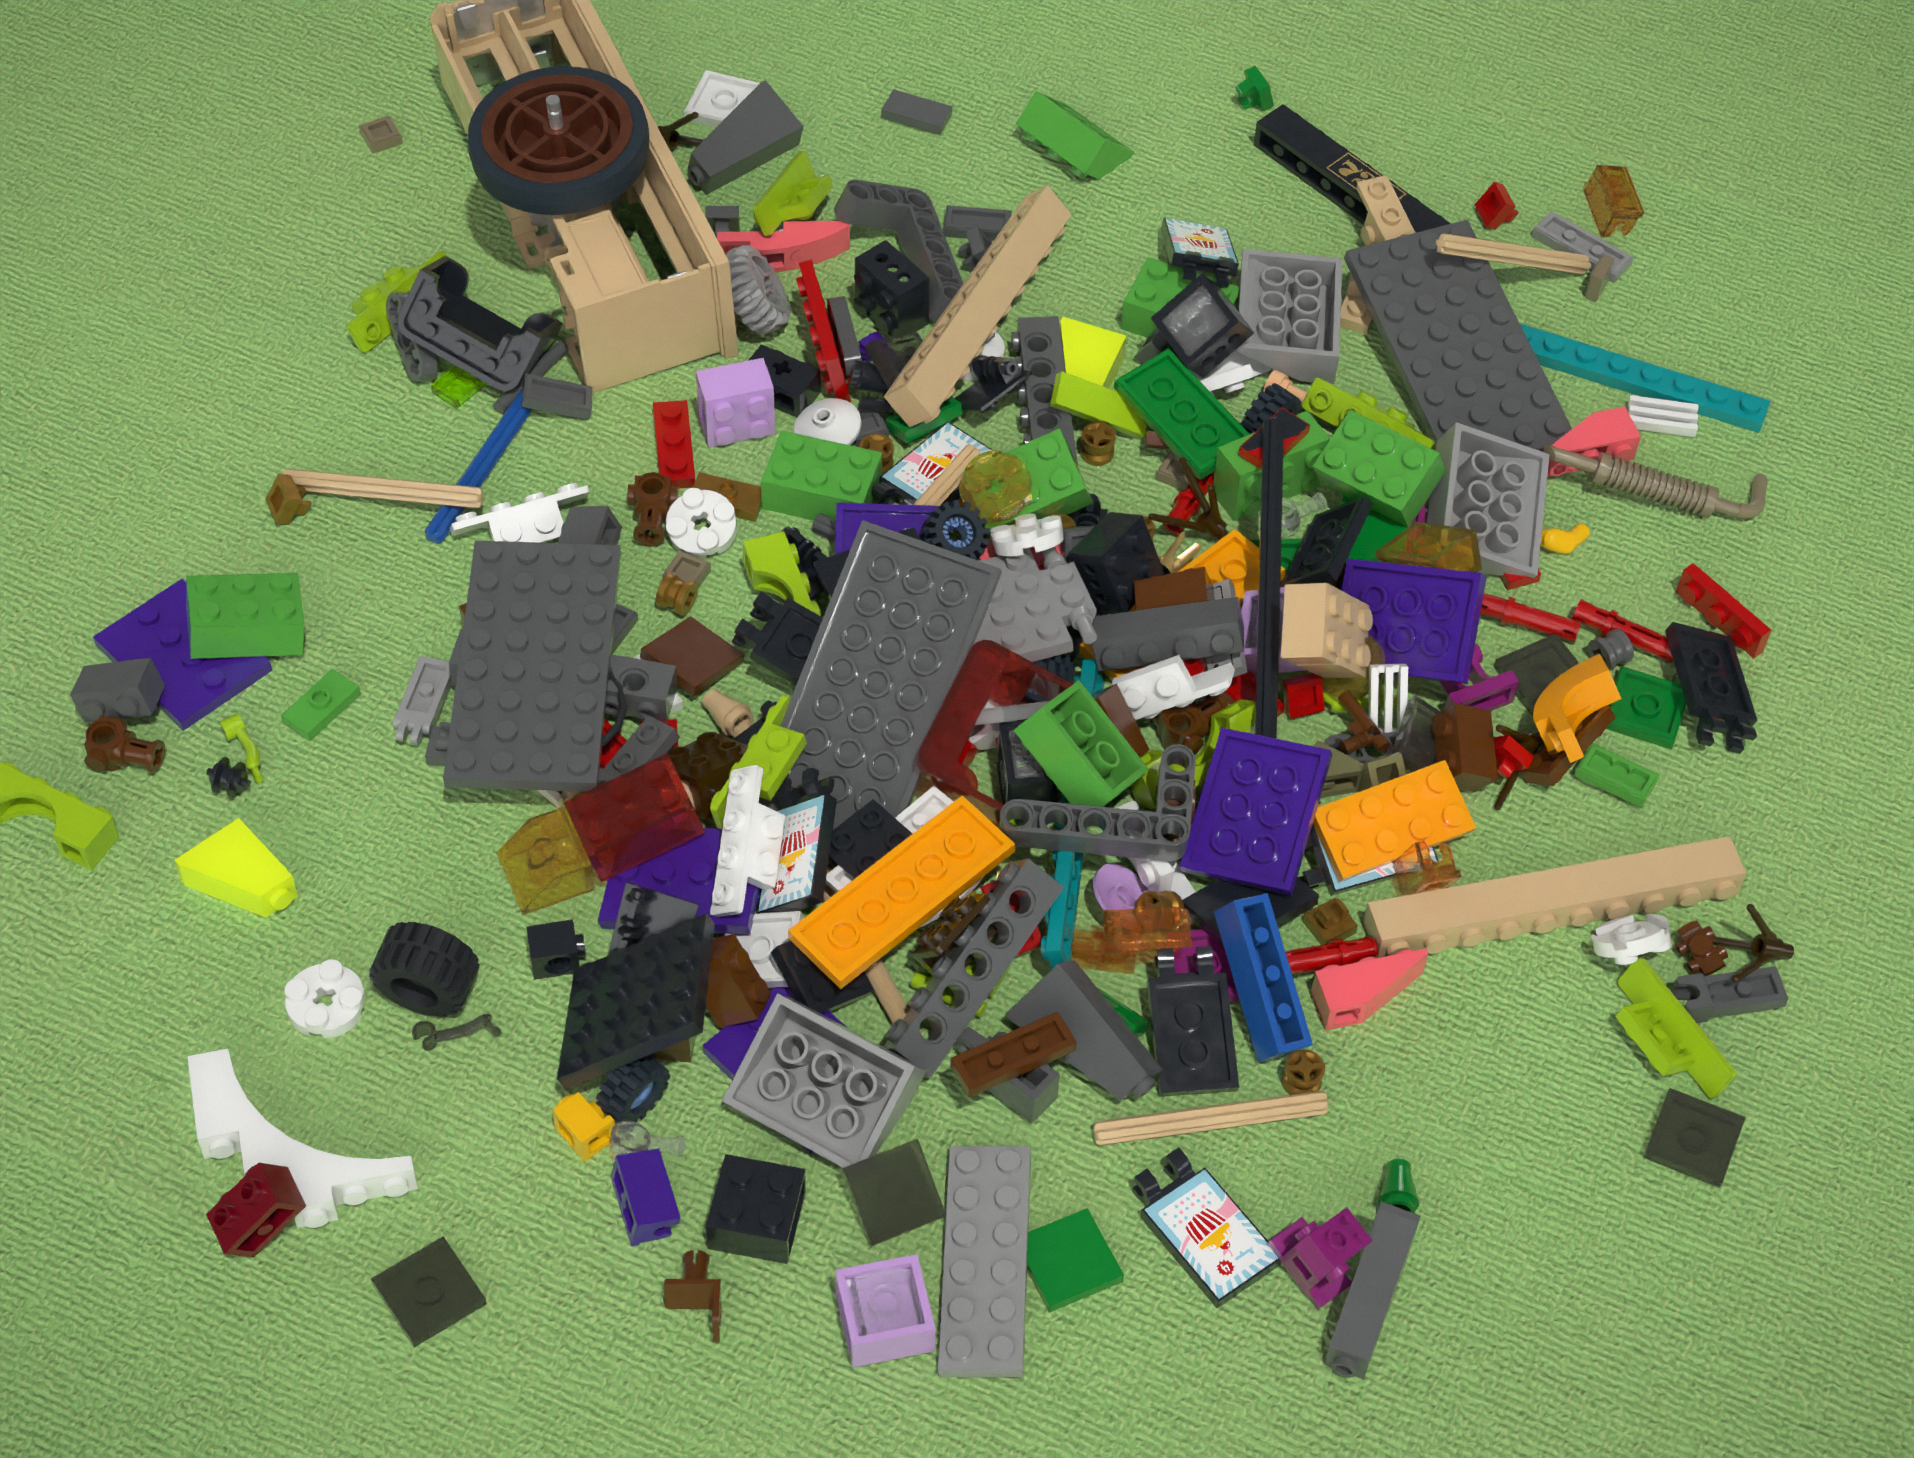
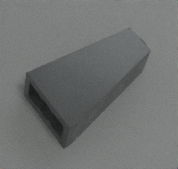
(745, 140)
(1105, 1043)
(1372, 1291)

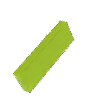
(1096, 404)

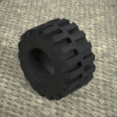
(424, 969)

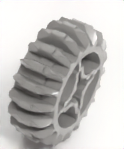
(757, 291)

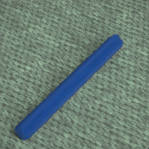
(480, 466)

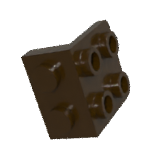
(706, 766)
(938, 940)

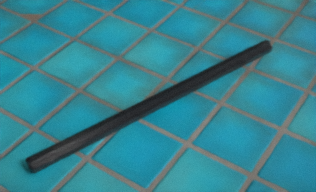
(1269, 579)

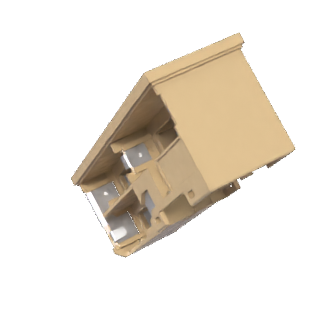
(615, 312)

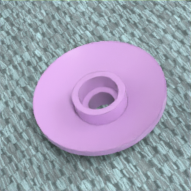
(1117, 887)

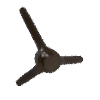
(673, 137)
(1209, 521)
(1530, 742)
(1764, 946)

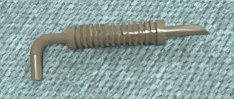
(1661, 487)

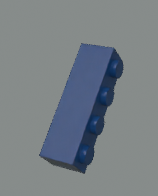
(1263, 977)

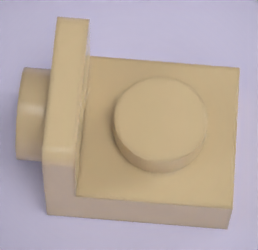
(1354, 311)

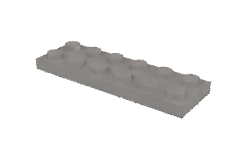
(985, 1262)

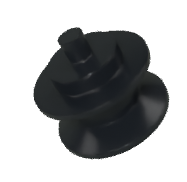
(228, 777)

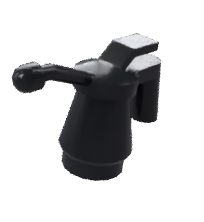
(866, 378)

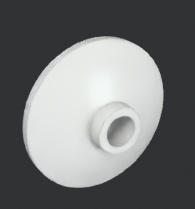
(830, 420)

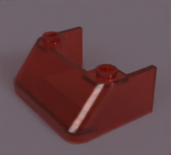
(984, 675)

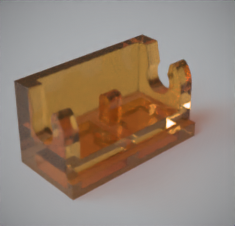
(1613, 199)
(1419, 873)
(1146, 930)
(1090, 953)

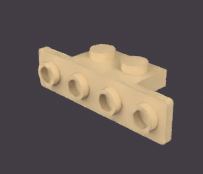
(1385, 213)

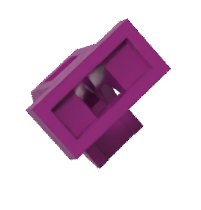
(1487, 691)
(1319, 1254)

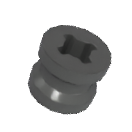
(1613, 648)

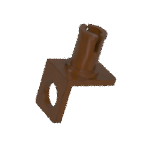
(695, 1290)

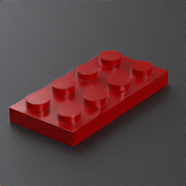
(821, 331)

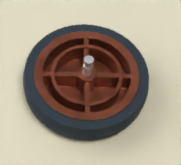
(558, 140)

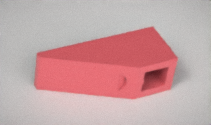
(1602, 431)
(1357, 990)

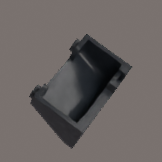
(469, 334)

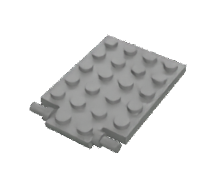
(1036, 606)

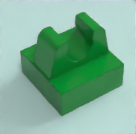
(1254, 90)

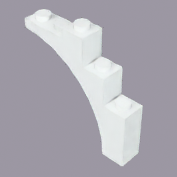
(232, 1125)

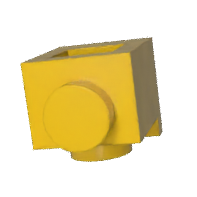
(582, 1125)

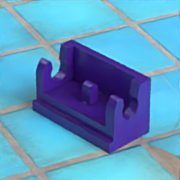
(644, 1196)

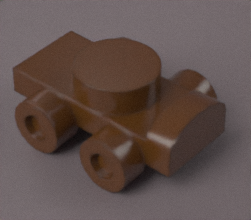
(1700, 946)

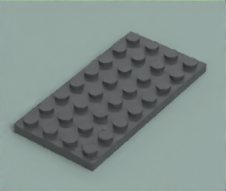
(1456, 339)
(884, 665)
(533, 667)

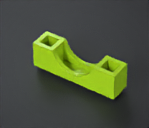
(774, 569)
(1237, 716)
(80, 830)

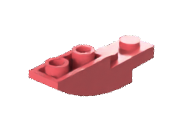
(794, 244)

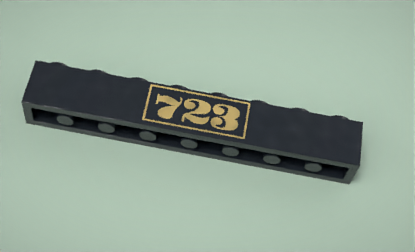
(1329, 166)

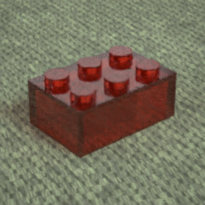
(634, 817)

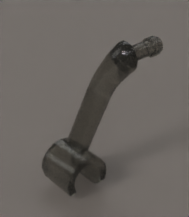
(427, 1028)

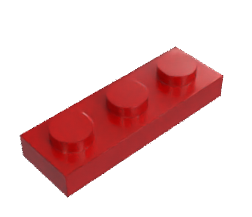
(674, 442)
(1723, 610)

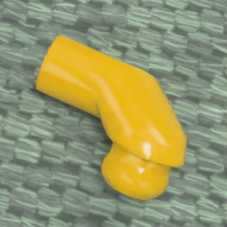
(1564, 541)

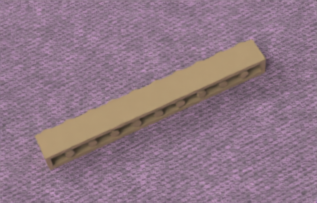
(978, 307)
(1556, 898)

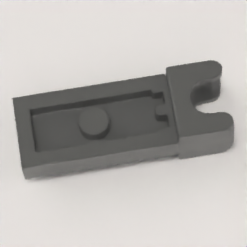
(645, 744)
(1719, 996)

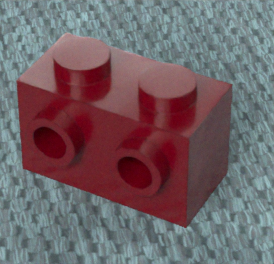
(255, 1209)

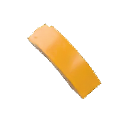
(1570, 701)

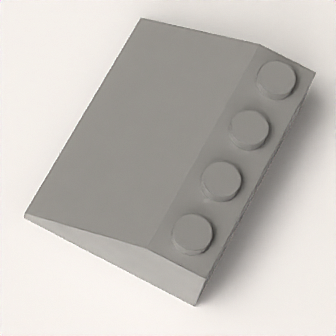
(1293, 312)
(1497, 492)
(822, 1083)

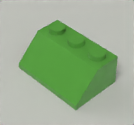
(1071, 137)

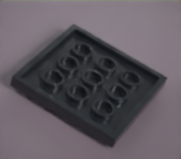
(637, 1001)

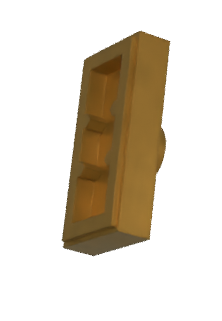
(743, 496)

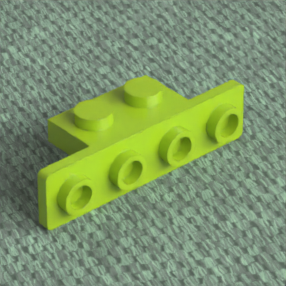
(791, 195)
(371, 322)
(1333, 403)
(773, 750)
(1669, 1032)

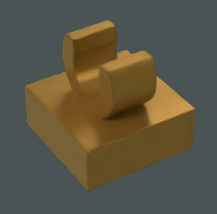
(286, 499)
(1330, 921)

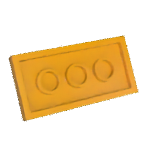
(1389, 818)

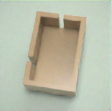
(1325, 631)

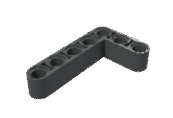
(918, 229)
(1112, 820)

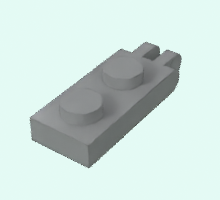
(422, 699)

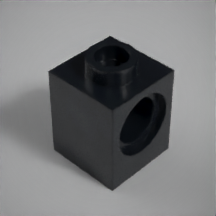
(555, 949)

